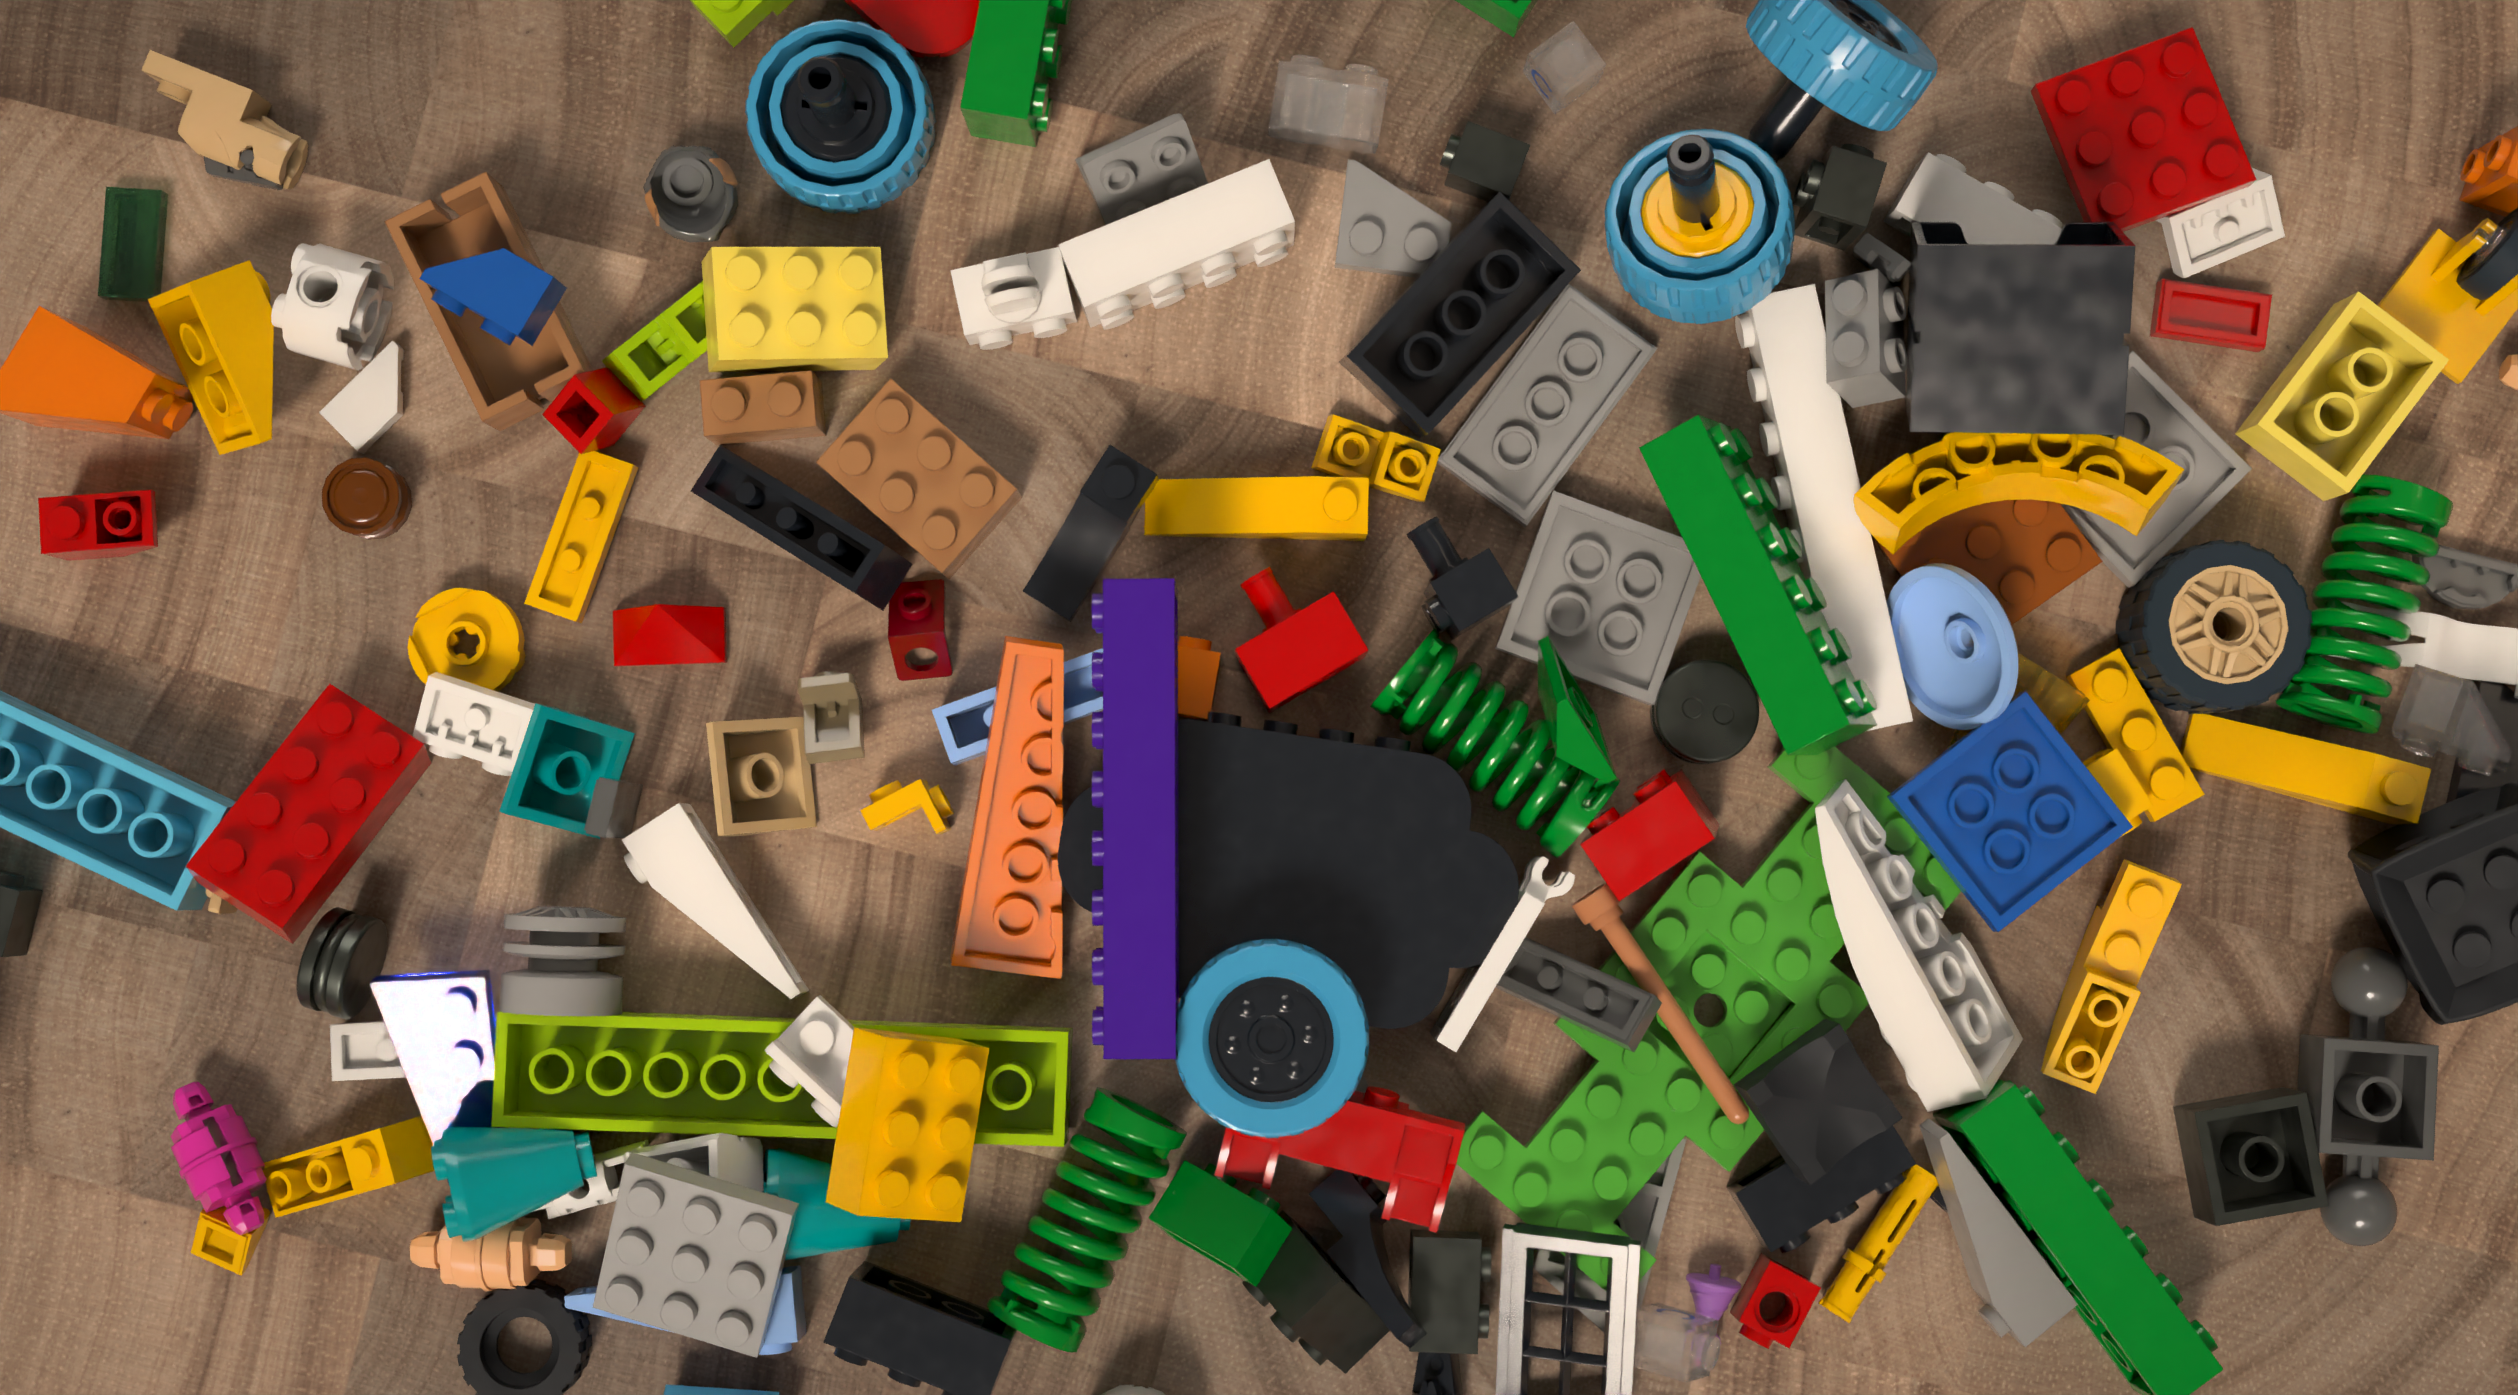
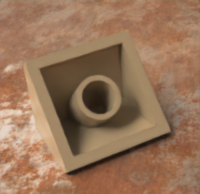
(760, 776)

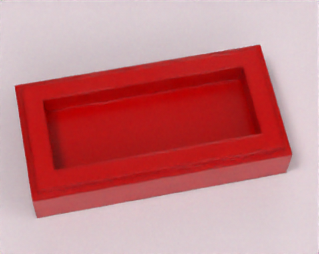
(2210, 315)

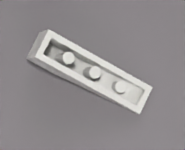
(693, 875)

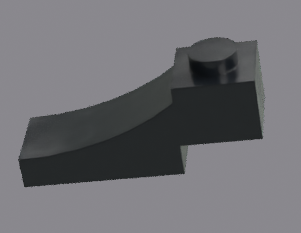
(1091, 533)
(1361, 1252)

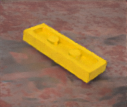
(581, 535)
(2133, 726)

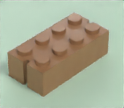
(499, 377)

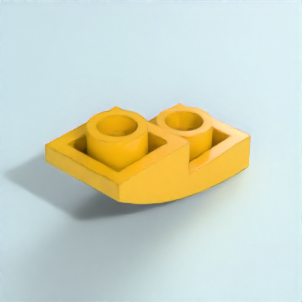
(1386, 458)

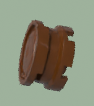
(366, 498)

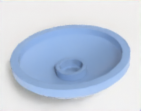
(1953, 646)

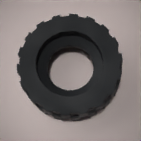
(539, 1301)

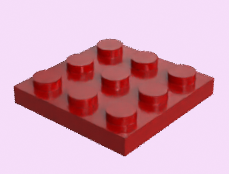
(2143, 133)

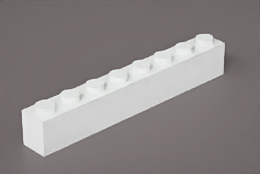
(1818, 485)

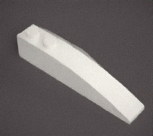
(1916, 975)

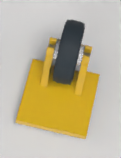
(2460, 292)

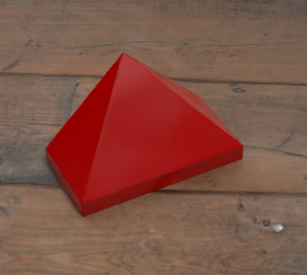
(669, 635)

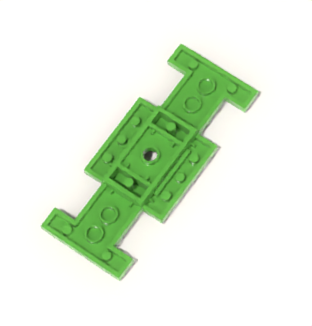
(1703, 936)

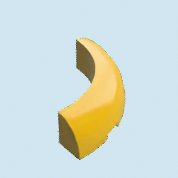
(1971, 469)

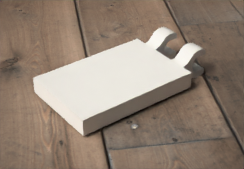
(1482, 979)

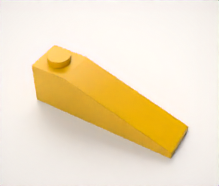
(1260, 508)
(2306, 769)

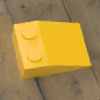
(224, 351)

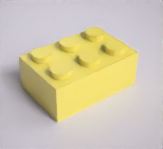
(794, 309)
(2342, 397)

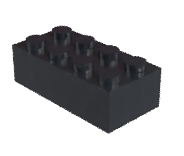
(1460, 315)

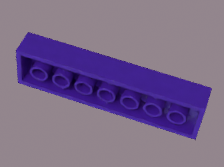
(1139, 818)

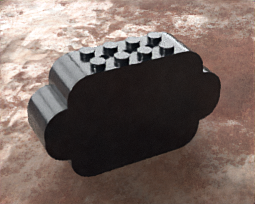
(1327, 851)

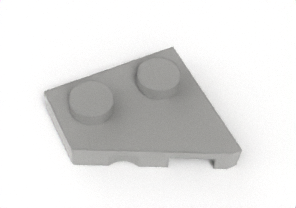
(1386, 227)

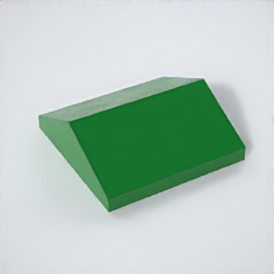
(1570, 716)

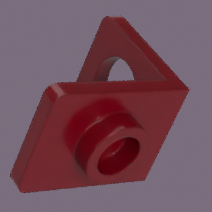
(915, 622)

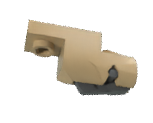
(229, 126)

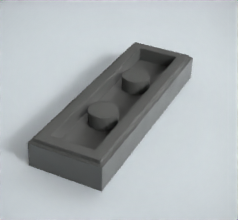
(1579, 994)

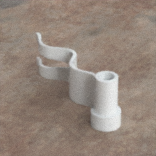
(2456, 647)

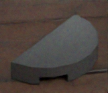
(2467, 578)

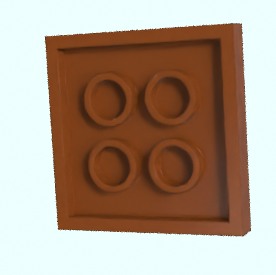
(2012, 546)

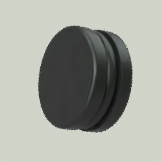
(1705, 712)
(341, 963)

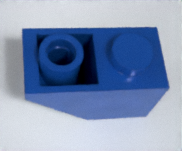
(500, 288)

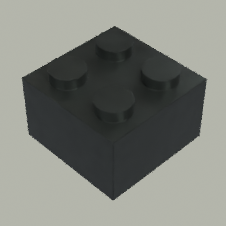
(2250, 1156)

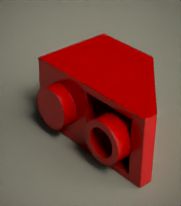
(98, 525)

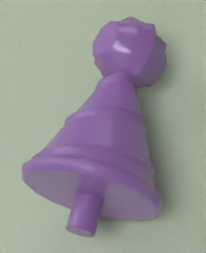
(1712, 1292)

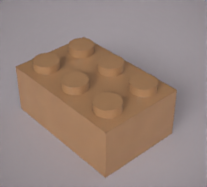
(919, 478)

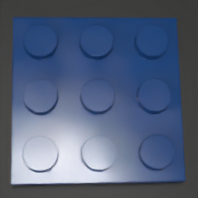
(2009, 812)

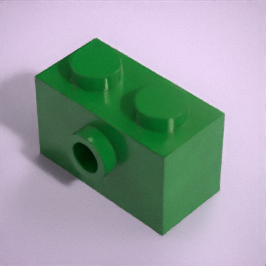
(1222, 1222)

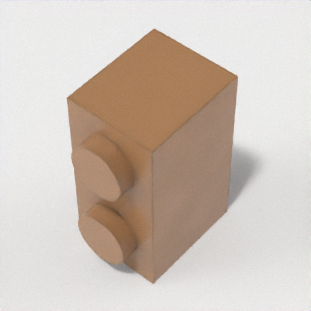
(762, 408)

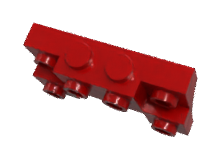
(1369, 1138)

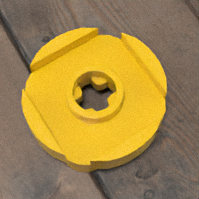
(480, 614)

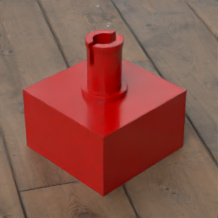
(1297, 645)

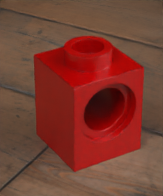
(1770, 1277)

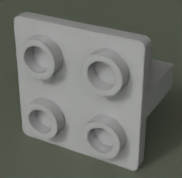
(1142, 168)

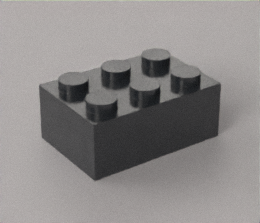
(919, 1333)

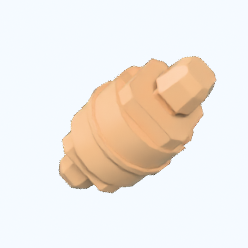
(495, 1261)

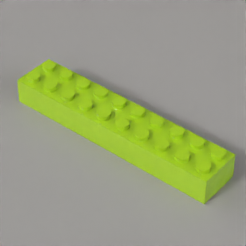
(717, 1078)

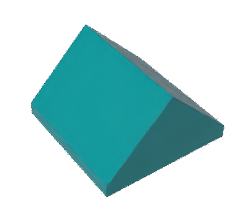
(560, 767)

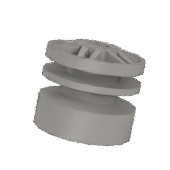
(562, 963)

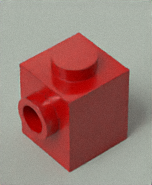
(593, 410)

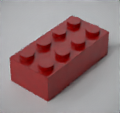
(310, 813)

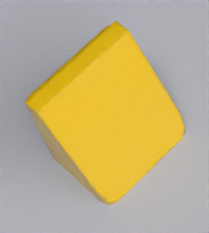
(221, 1245)

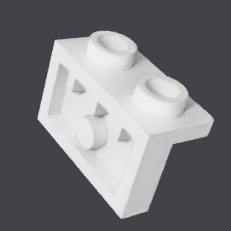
(2223, 227)
(472, 723)
(815, 1056)

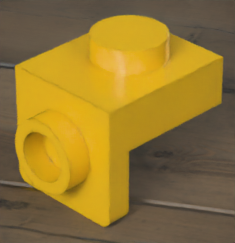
(895, 802)

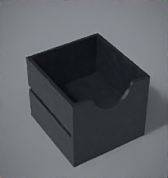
(2019, 332)

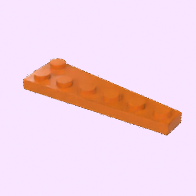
(1011, 877)

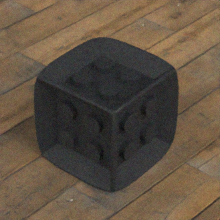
(2450, 901)

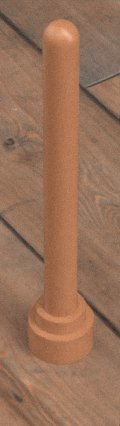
(1603, 912)

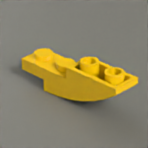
(2105, 976)

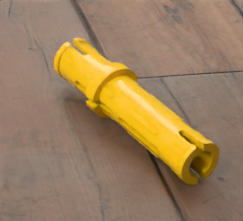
(1878, 1244)

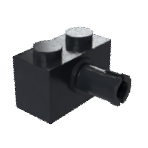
(1461, 589)

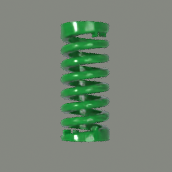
(2405, 503)
(1430, 668)
(1058, 1314)

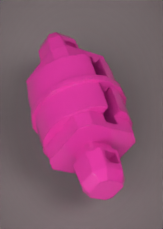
(218, 1158)

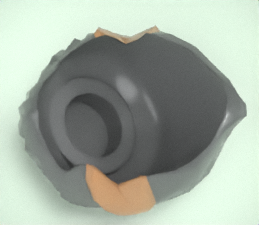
(691, 193)

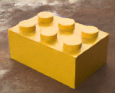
(907, 1125)

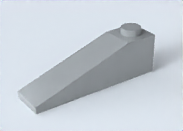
(2001, 1262)

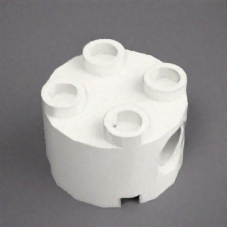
(334, 305)

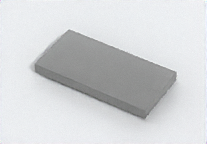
(1546, 405)

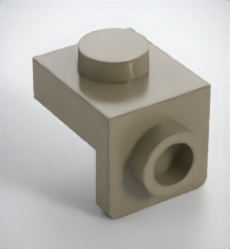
(832, 717)

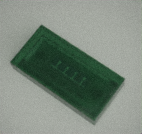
(132, 244)

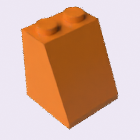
(83, 382)

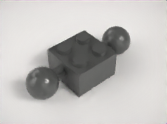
(2368, 1095)

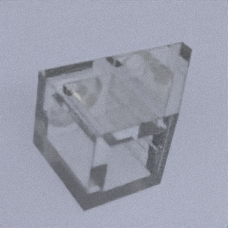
(2451, 718)

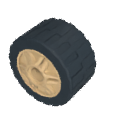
(2215, 628)

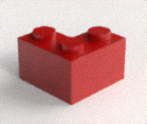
(1651, 835)

